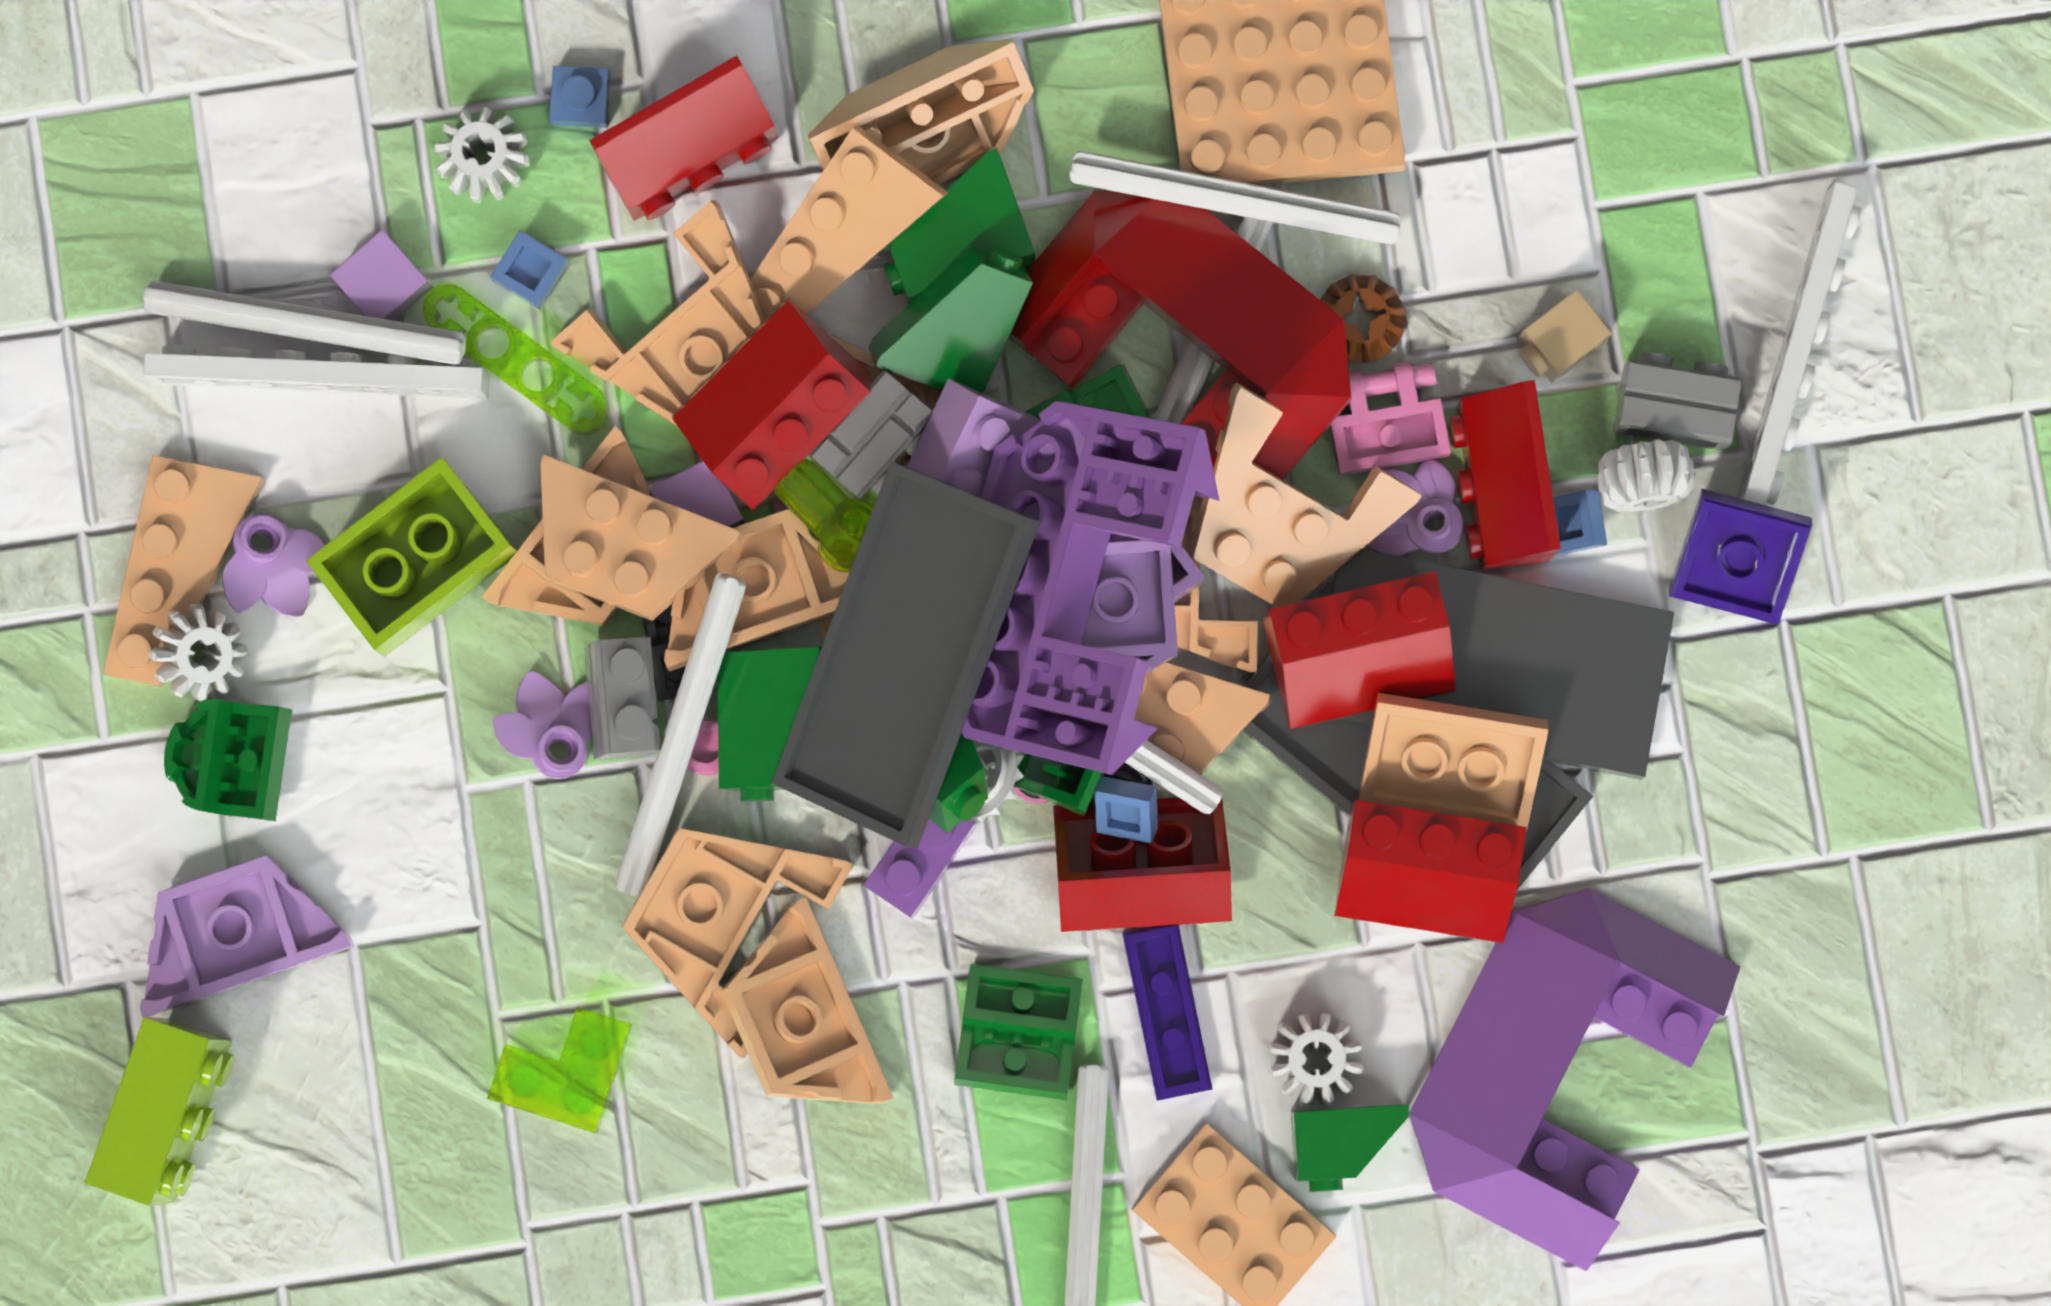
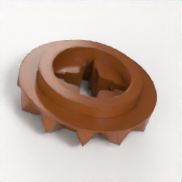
(1375, 296)

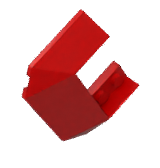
(1207, 287)

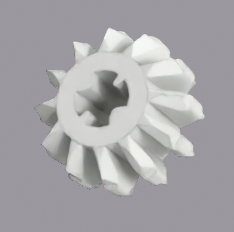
(497, 139)
(1646, 476)
(207, 630)
(1334, 1058)

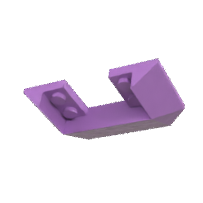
(1083, 479)
(1514, 1043)

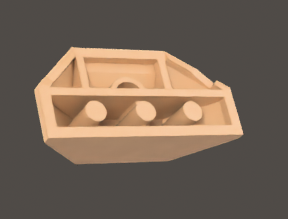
(937, 110)

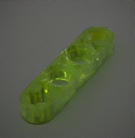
(518, 356)

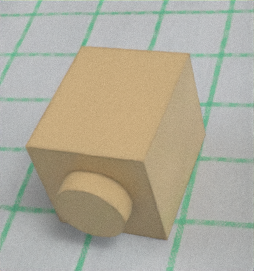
(1562, 337)

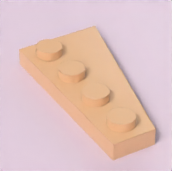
(844, 221)
(174, 555)

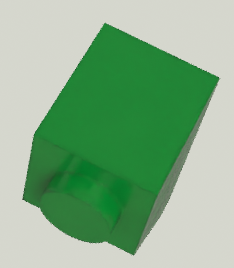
(1340, 1141)

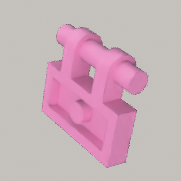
(1391, 434)

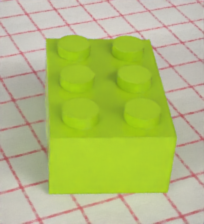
(412, 557)
(160, 1112)

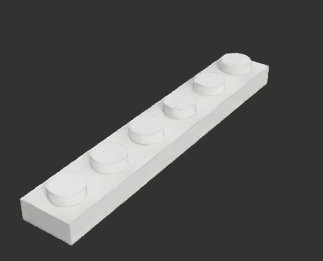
(1805, 326)
(294, 372)

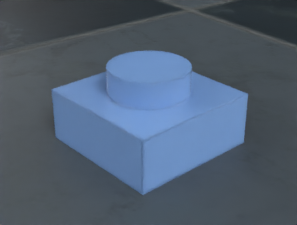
(580, 96)
(529, 270)
(1579, 521)
(1126, 809)

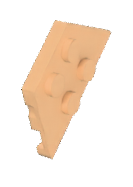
(623, 541)
(523, 579)
(783, 591)
(1195, 713)
(802, 1018)

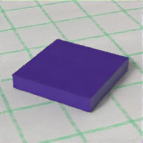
(1740, 556)

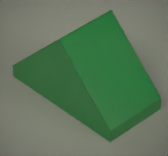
(1058, 782)

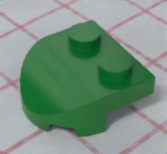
(230, 758)

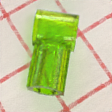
(826, 512)

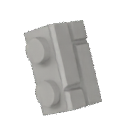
(1677, 402)
(871, 436)
(622, 698)

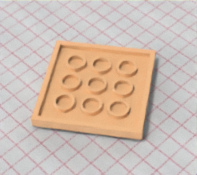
(1282, 89)

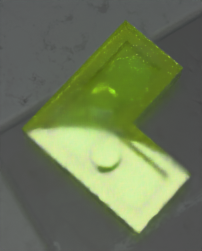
(575, 1085)

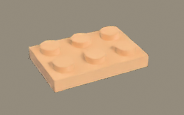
(1453, 759)
(1233, 1221)

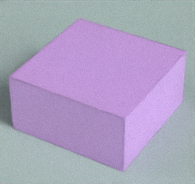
(381, 279)
(701, 494)

